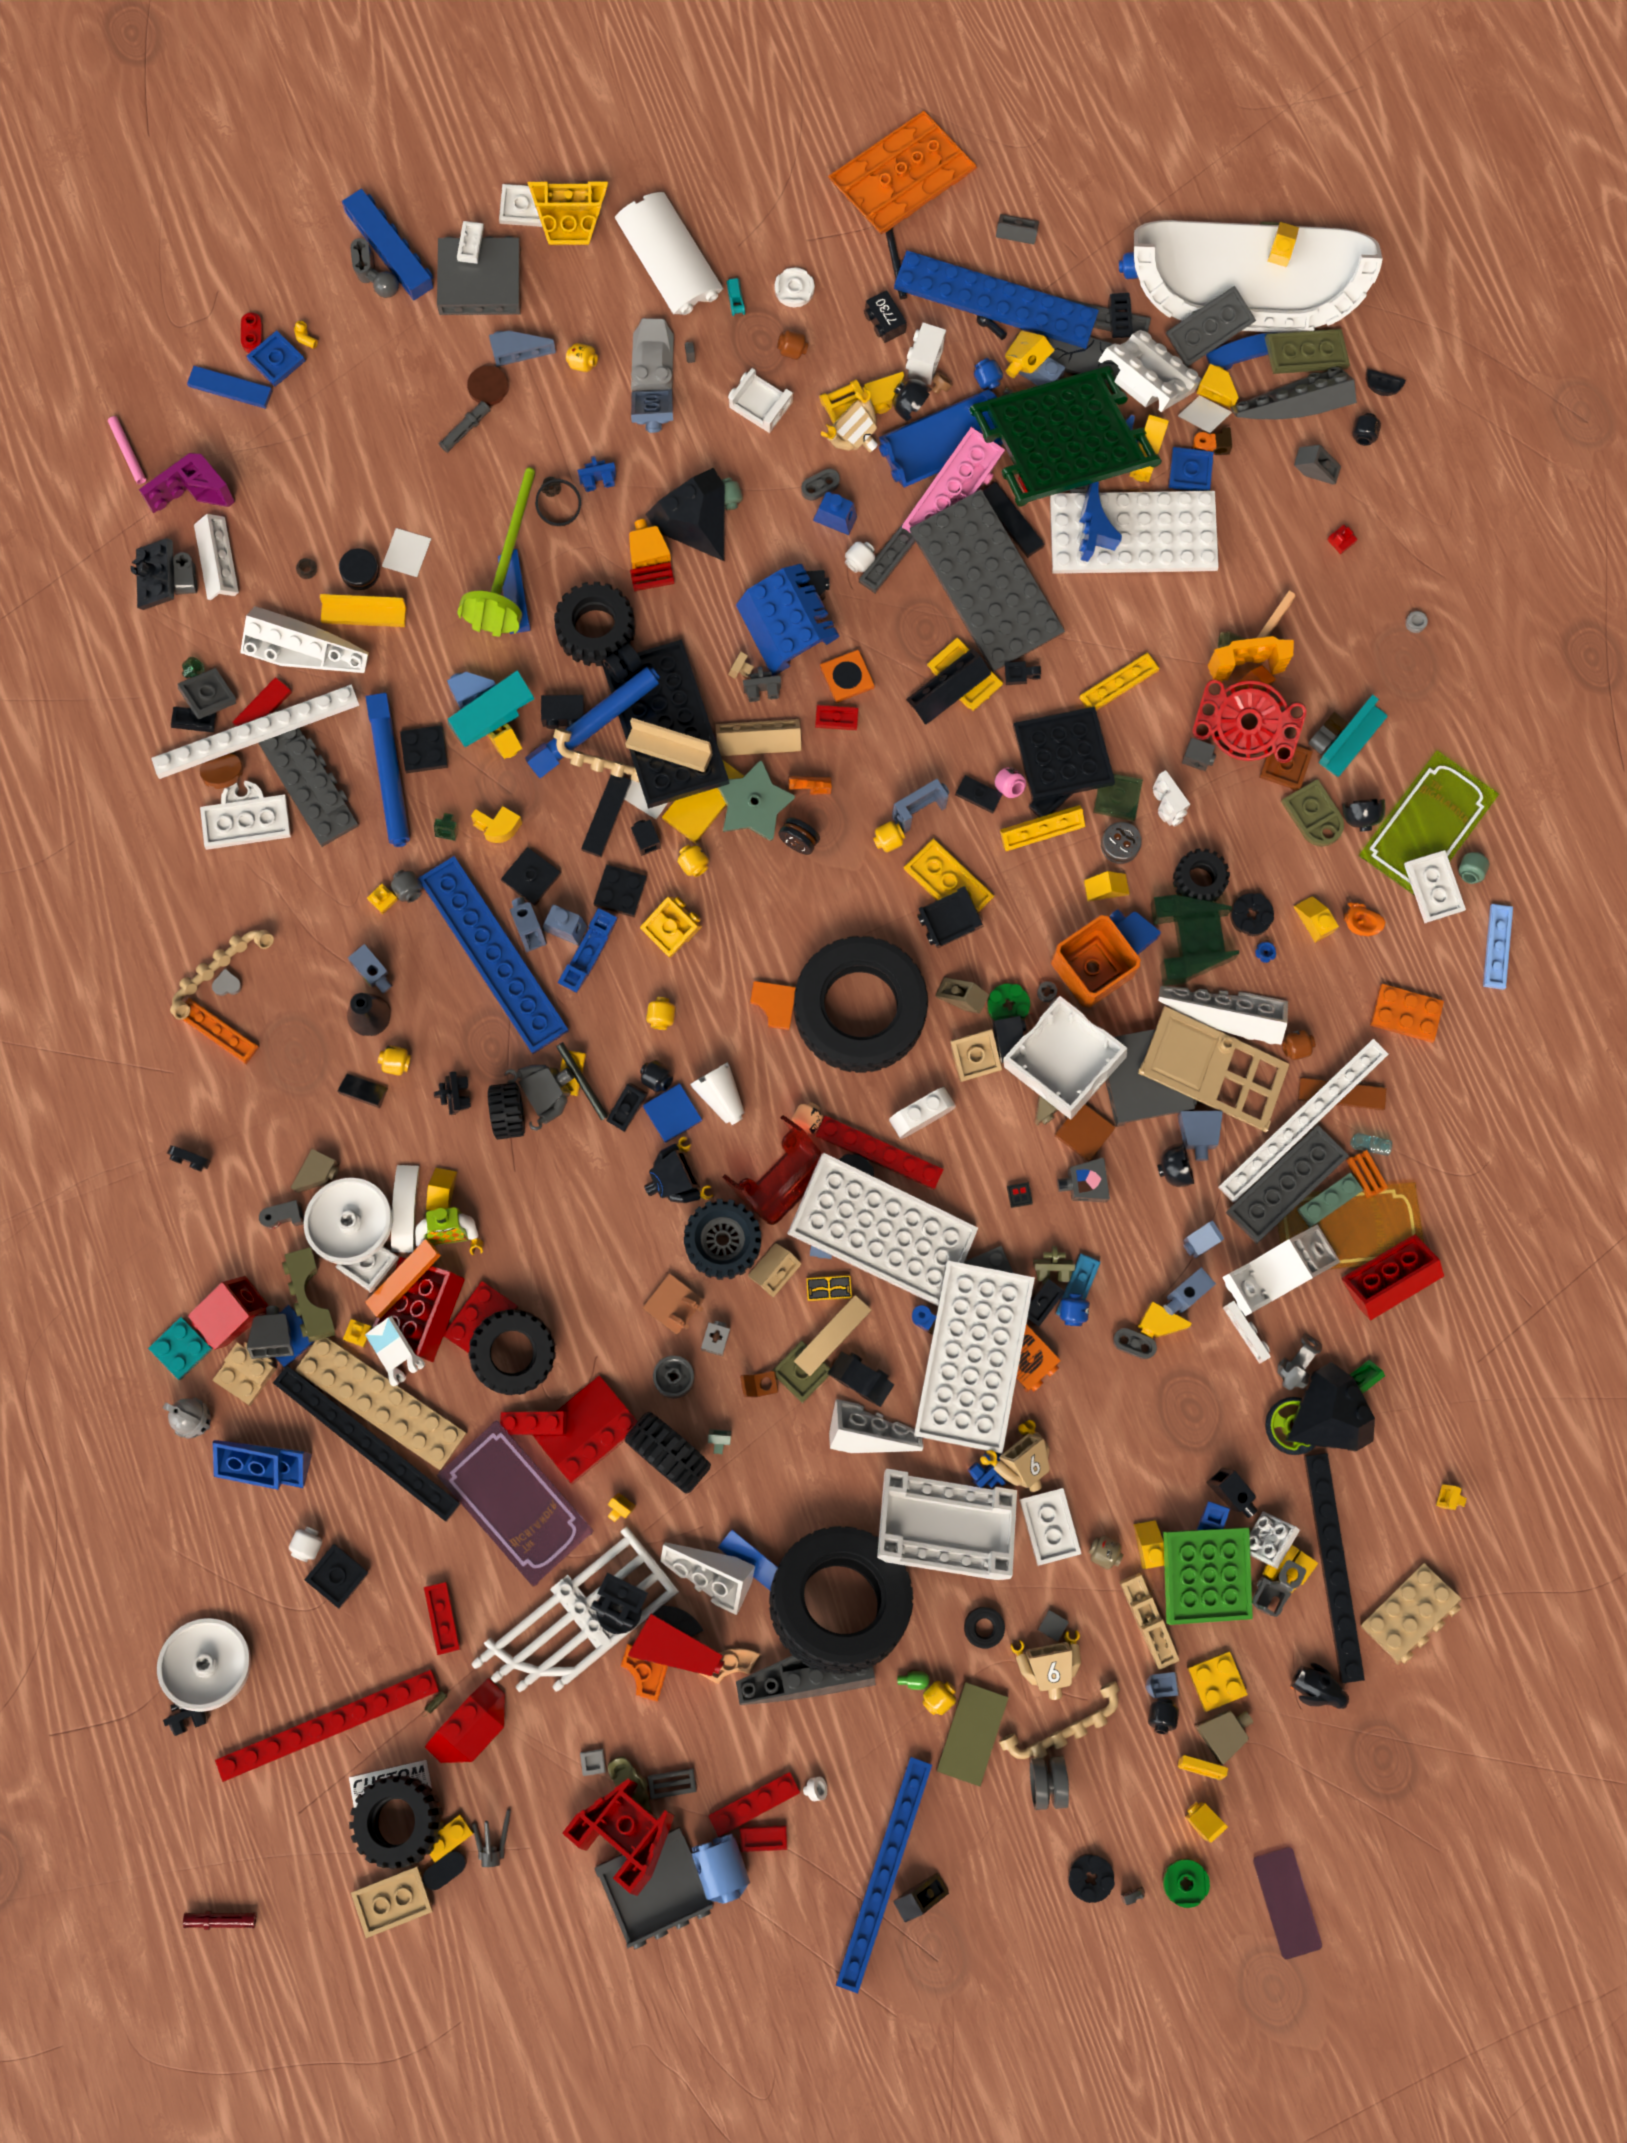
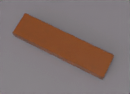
(1360, 1096)

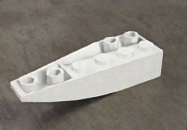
(298, 644)

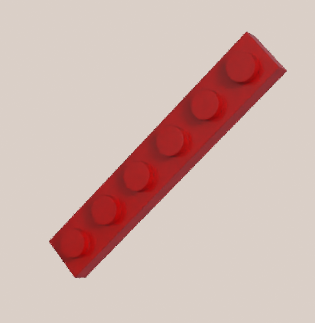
(879, 1152)

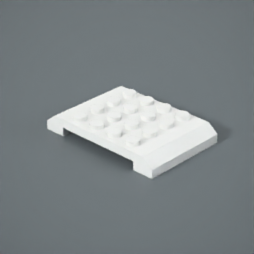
(947, 1526)

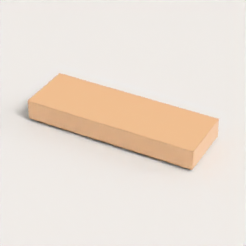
(1277, 615)

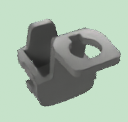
(1294, 1371)
(1277, 1588)

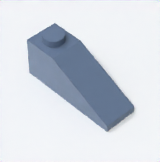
(516, 347)

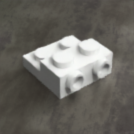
(1174, 803)

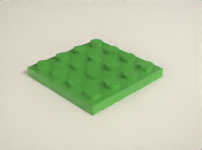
(1207, 1575)

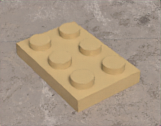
(392, 1901)

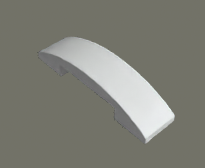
(404, 1208)

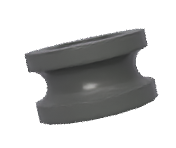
(1042, 987)

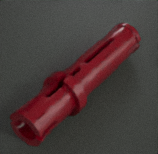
(219, 1920)

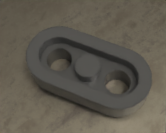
(819, 484)
(1134, 1343)

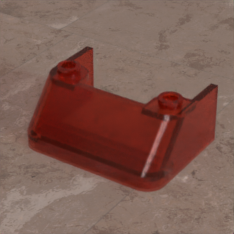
(787, 1179)

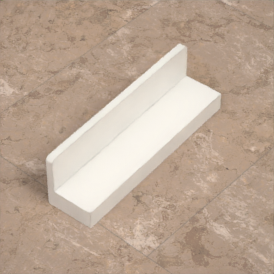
(215, 556)

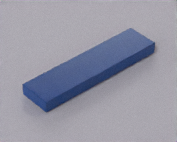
(229, 387)

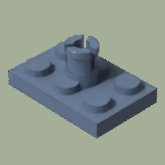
(652, 408)

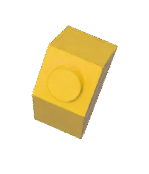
(1283, 244)
(1218, 387)
(882, 392)
(505, 741)
(1316, 918)
(1159, 1323)
(1149, 1544)
(1205, 1821)

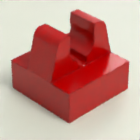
(1342, 539)

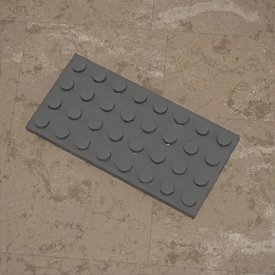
(987, 580)

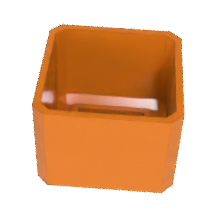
(1099, 944)

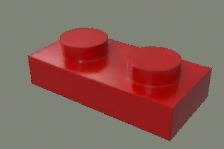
(836, 717)

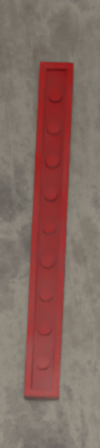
(327, 1725)

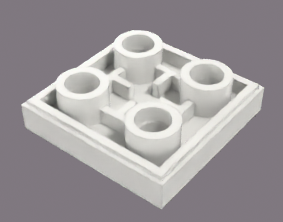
(1271, 1539)

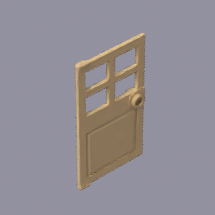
(1196, 1061)

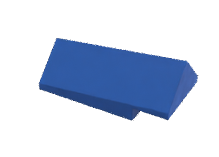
(260, 1464)

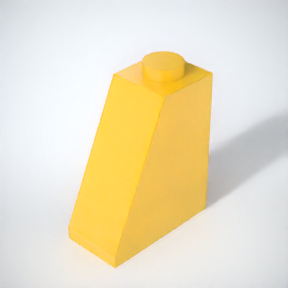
(1155, 432)

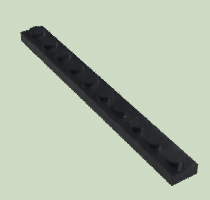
(366, 1443)
(1334, 1568)

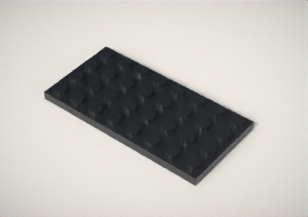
(677, 707)

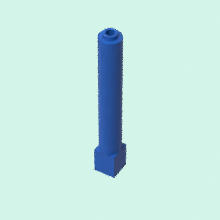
(547, 755)
(388, 768)

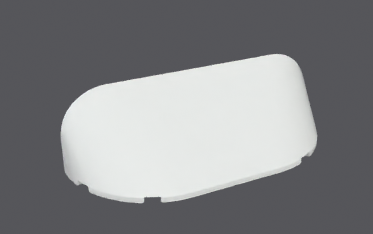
(1196, 262)

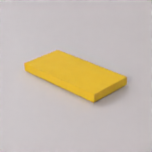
(697, 812)
(942, 875)

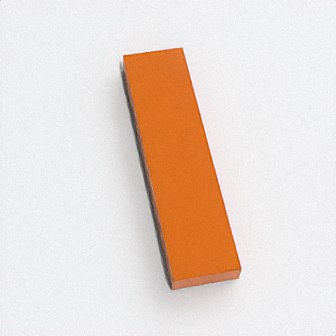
(220, 1032)
(402, 1278)

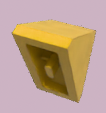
(1106, 886)
(440, 1189)

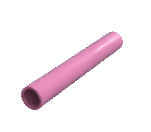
(127, 450)

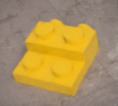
(671, 925)

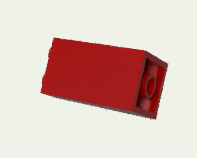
(671, 1647)

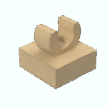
(740, 666)

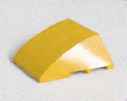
(568, 210)

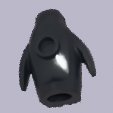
(1318, 1687)

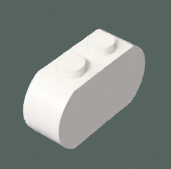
(922, 1112)

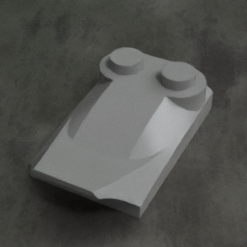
(652, 356)

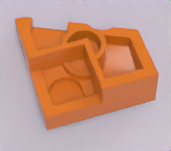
(817, 785)

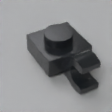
(1017, 673)

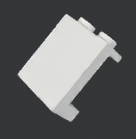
(759, 401)

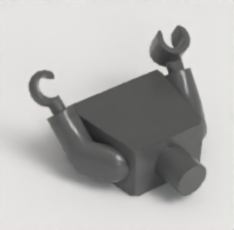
(544, 1089)

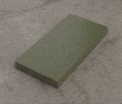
(1307, 351)
(972, 1734)

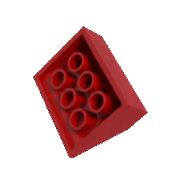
(426, 1310)
(593, 1430)

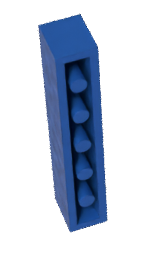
(387, 244)

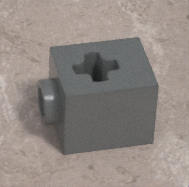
(1199, 754)

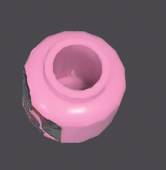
(1010, 782)

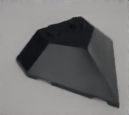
(694, 514)
(1333, 1412)

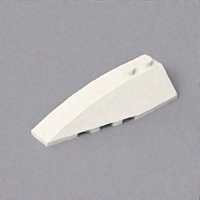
(1240, 1015)

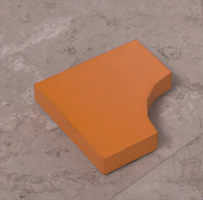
(775, 1001)
(647, 1675)

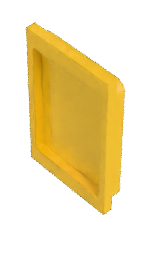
(979, 693)

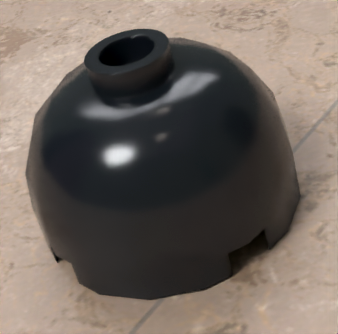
(910, 397)
(1364, 813)
(1176, 1166)

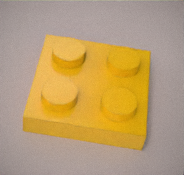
(1217, 1681)

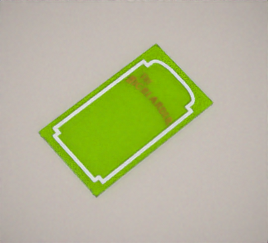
(1429, 818)

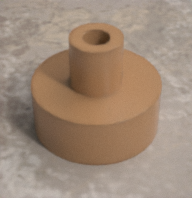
(941, 383)

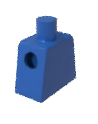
(836, 513)
(1135, 930)

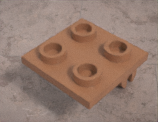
(673, 1304)

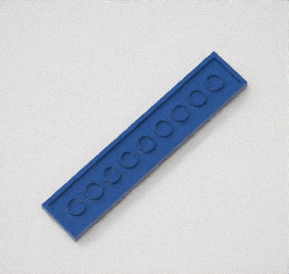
(996, 299)
(493, 955)

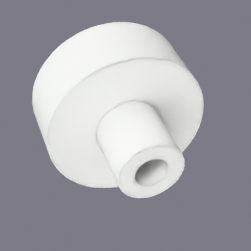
(816, 1789)

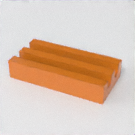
(1376, 1190)

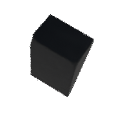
(627, 1106)

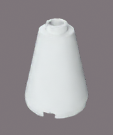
(721, 1093)

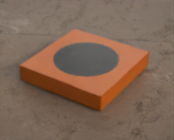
(847, 676)

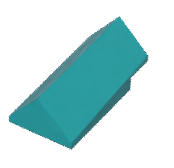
(490, 710)

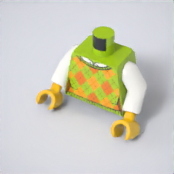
(448, 1226)

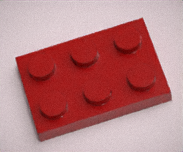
(479, 1306)

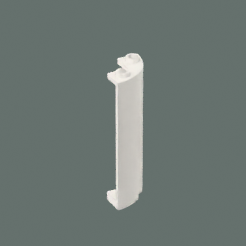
(668, 253)

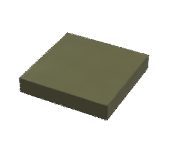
(796, 1379)

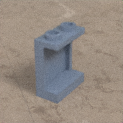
(918, 800)

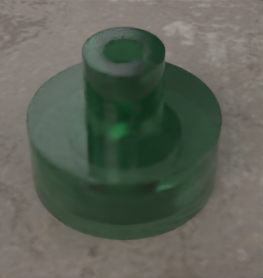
(192, 667)

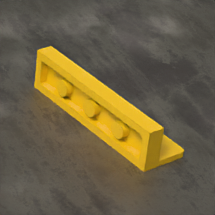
(363, 610)

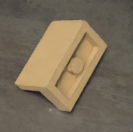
(774, 1269)

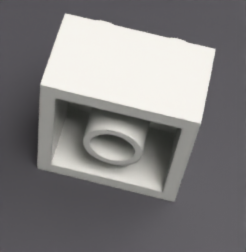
(925, 353)

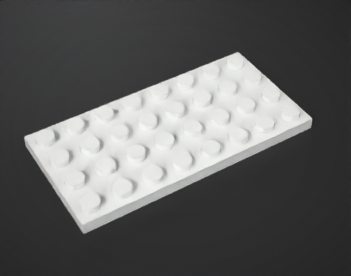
(1156, 529)
(880, 1228)
(974, 1357)

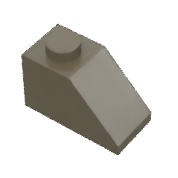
(962, 995)
(315, 1172)

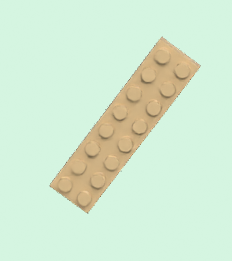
(380, 1402)

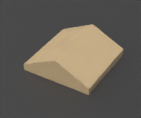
(975, 1055)

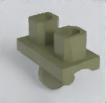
(1044, 1266)

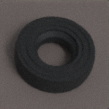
(998, 1627)

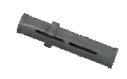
(471, 420)

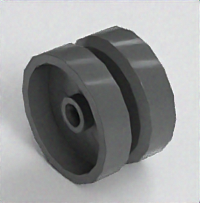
(1049, 1783)

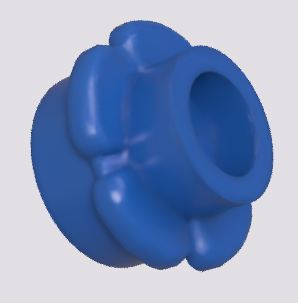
(1265, 946)

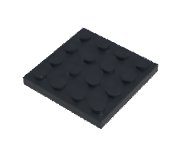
(1063, 754)

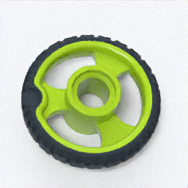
(1274, 1420)

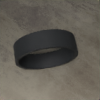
(558, 481)

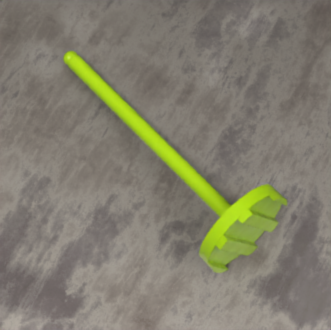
(490, 609)

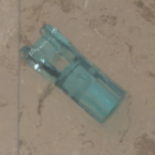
(1372, 1144)

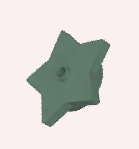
(745, 815)

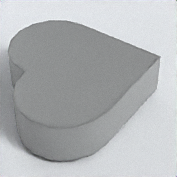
(226, 983)

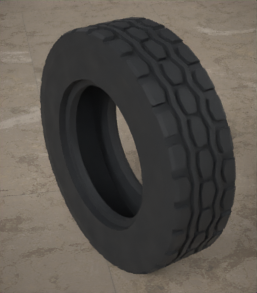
(870, 957)
(808, 1639)

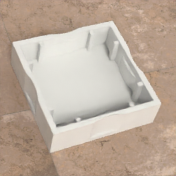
(1065, 1057)

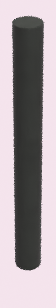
(582, 1081)

